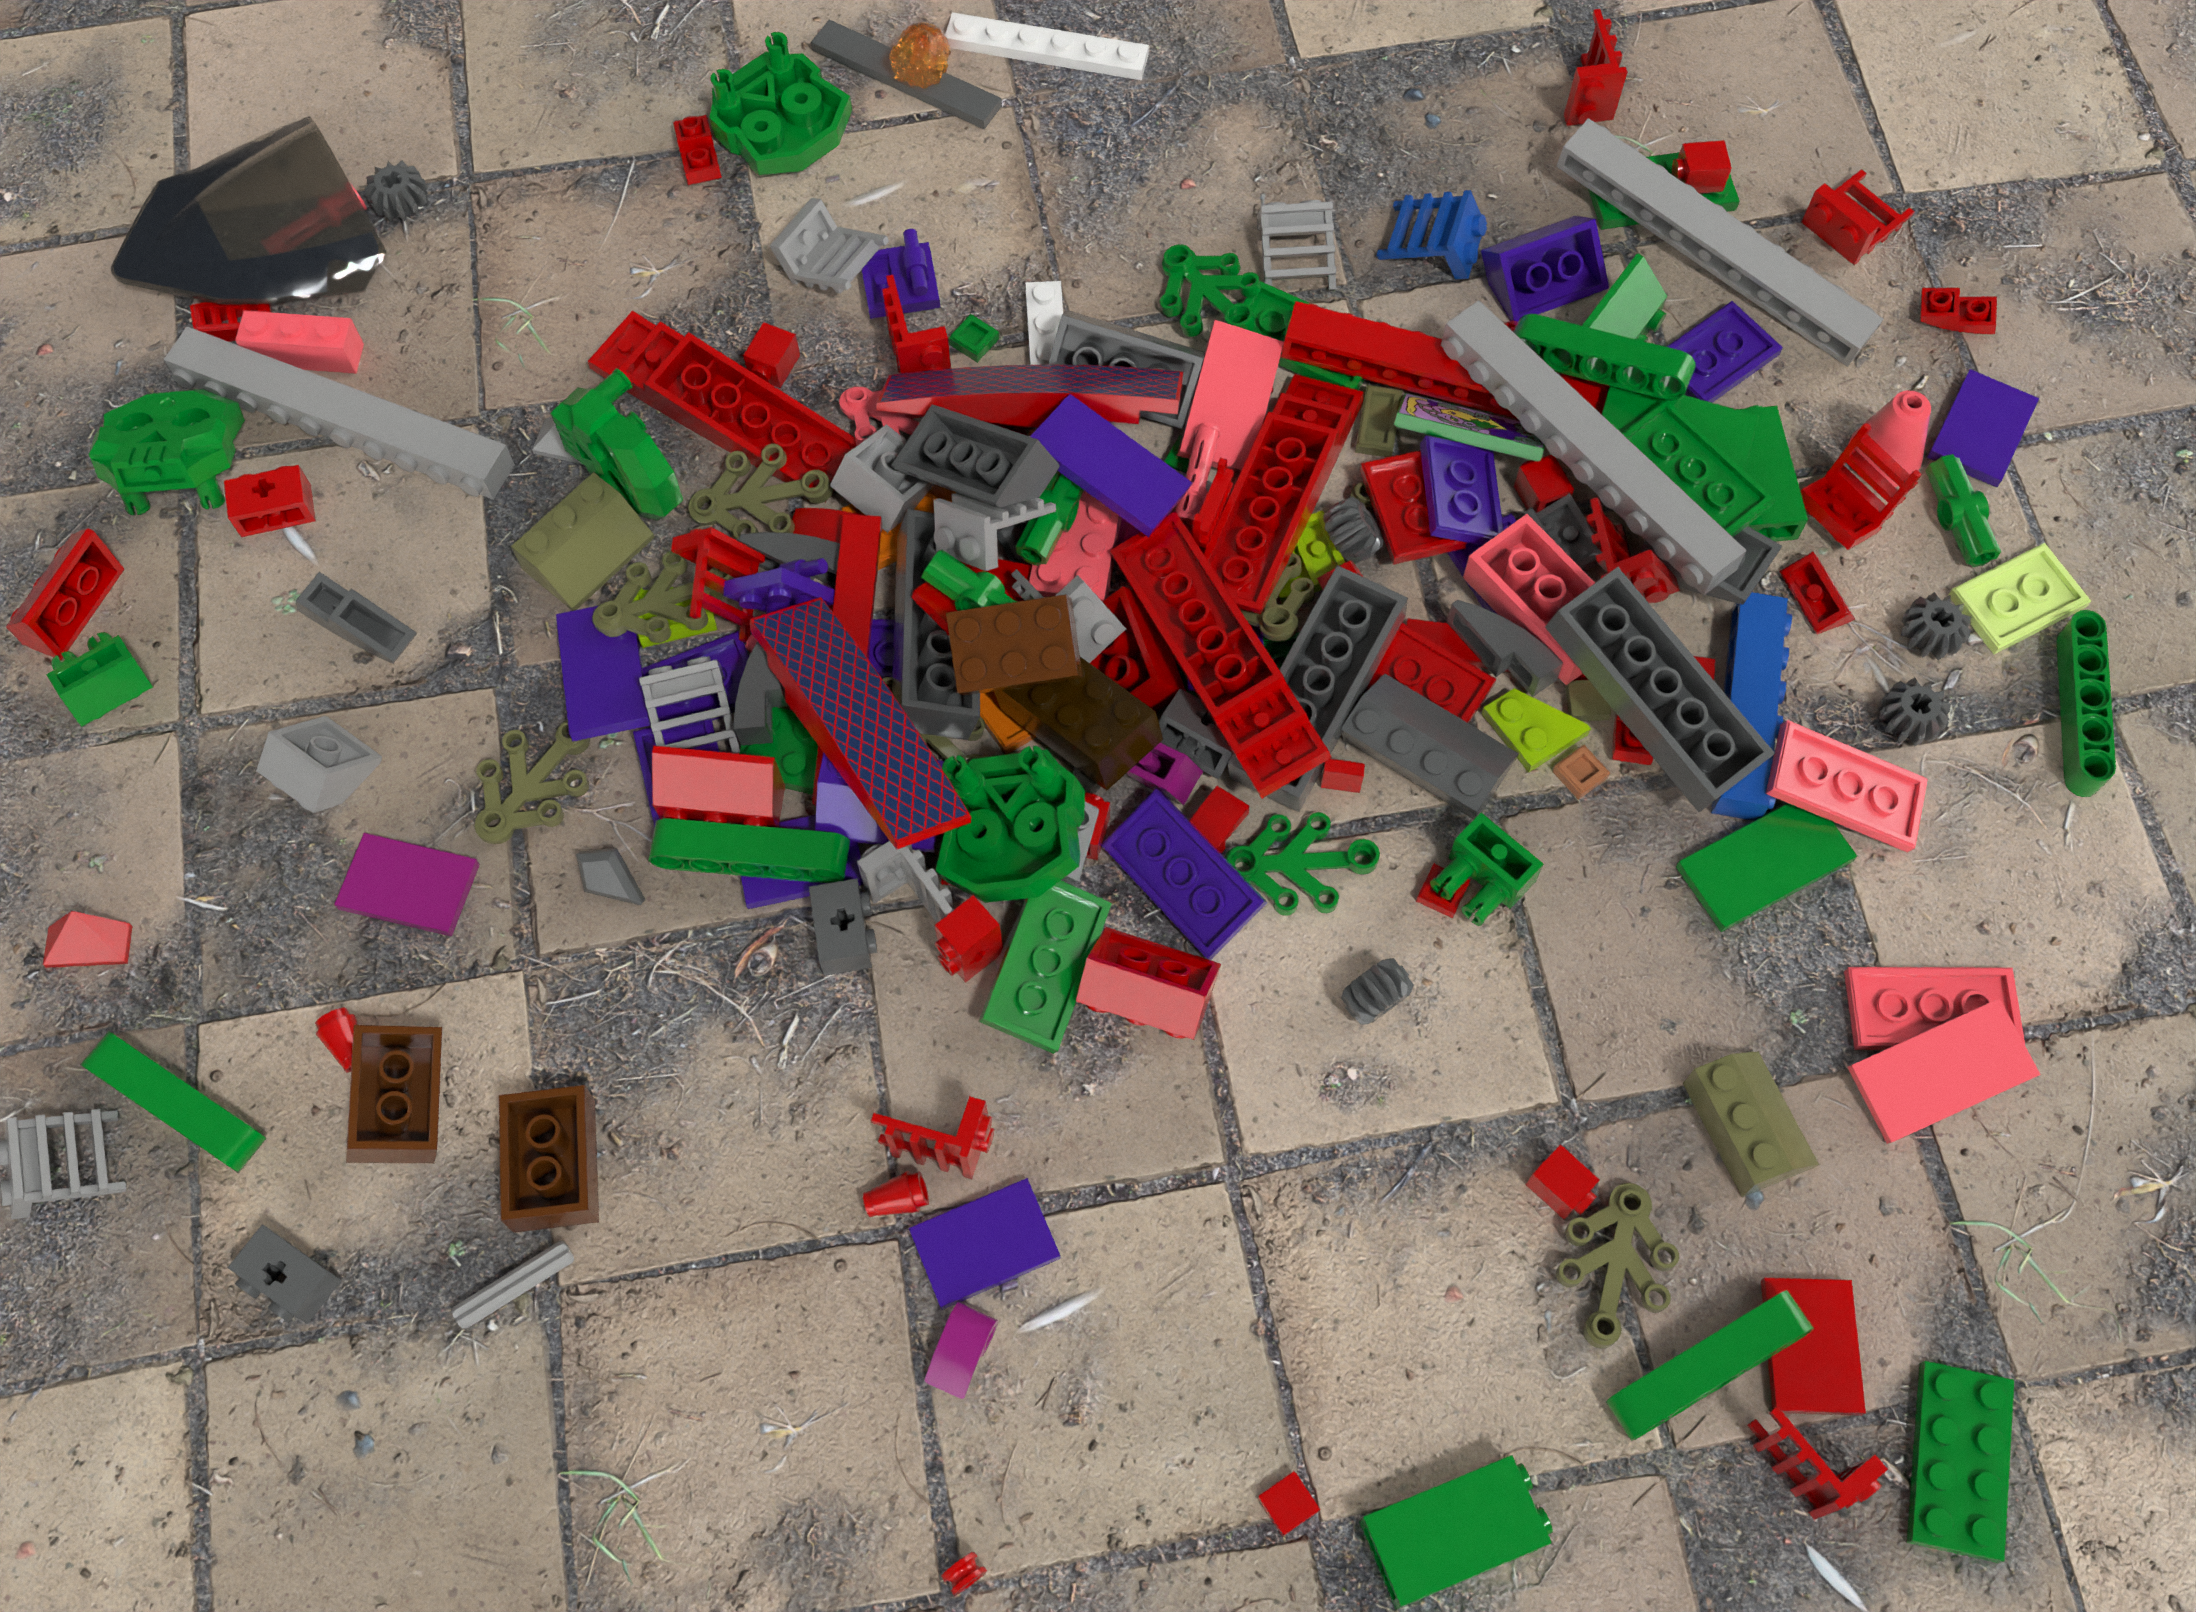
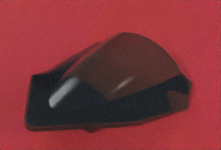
(255, 226)

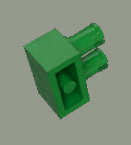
(98, 678)
(1494, 862)

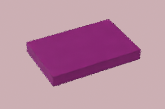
(407, 884)

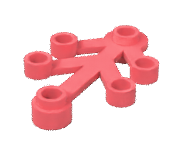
(860, 404)

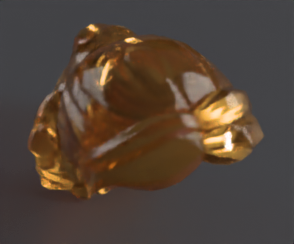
(920, 55)

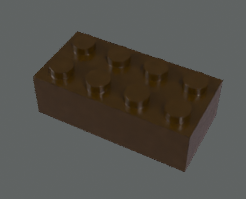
(1087, 722)

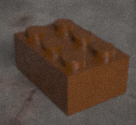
(1014, 645)
(394, 1094)
(548, 1159)

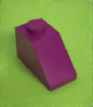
(1167, 771)

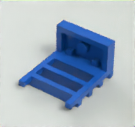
(1453, 235)

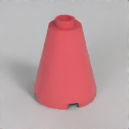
(1901, 430)

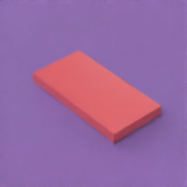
(1232, 391)
(1847, 786)
(1903, 1002)
(1943, 1071)

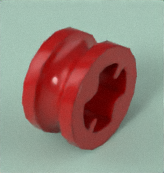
(964, 1573)

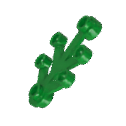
(1182, 263)
(1294, 862)

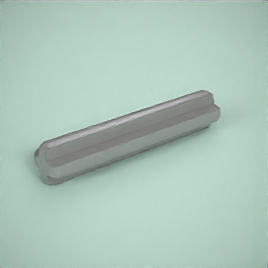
(512, 1284)

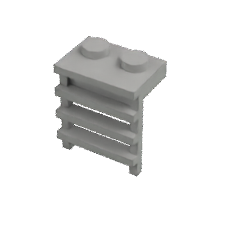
(1297, 219)
(822, 253)
(970, 527)
(1093, 620)
(672, 686)
(887, 869)
(28, 1166)

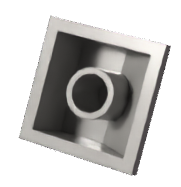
(873, 484)
(316, 762)

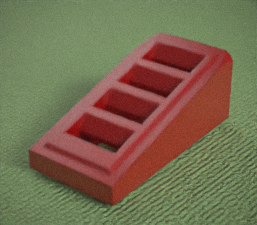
(209, 316)

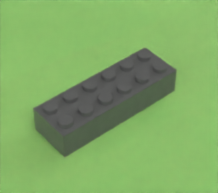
(922, 649)
(1335, 664)
(1658, 689)

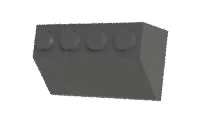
(1101, 343)
(976, 458)
(1428, 745)

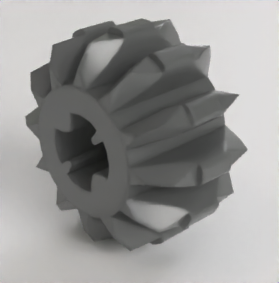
(396, 191)
(1353, 530)
(1936, 626)
(1914, 711)
(1377, 991)

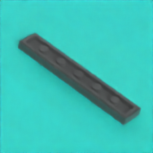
(873, 60)

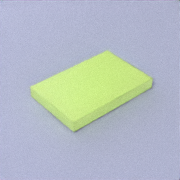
(2019, 598)

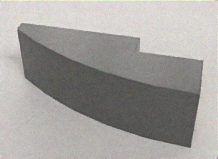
(788, 547)
(354, 618)
(1505, 646)
(756, 696)

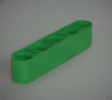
(1608, 357)
(2077, 717)
(749, 850)
(173, 1101)
(1709, 1365)

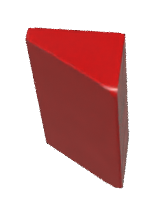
(1816, 594)

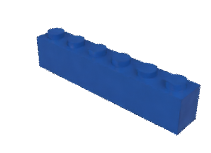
(1755, 687)

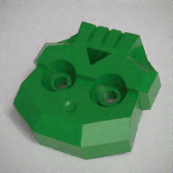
(778, 110)
(167, 445)
(617, 447)
(1009, 800)

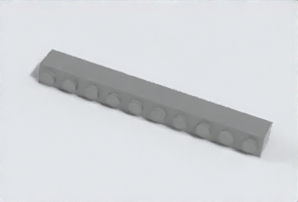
(1719, 242)
(340, 413)
(1592, 448)

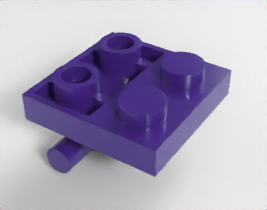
(912, 273)
(781, 586)

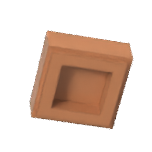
(1581, 772)

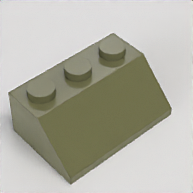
(582, 542)
(1749, 1121)

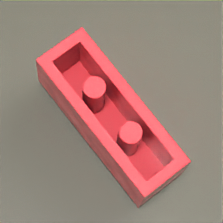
(303, 340)

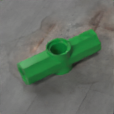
(1963, 511)
(1045, 531)
(963, 585)

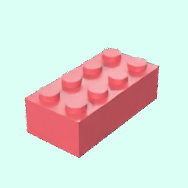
(1082, 552)
(1528, 581)

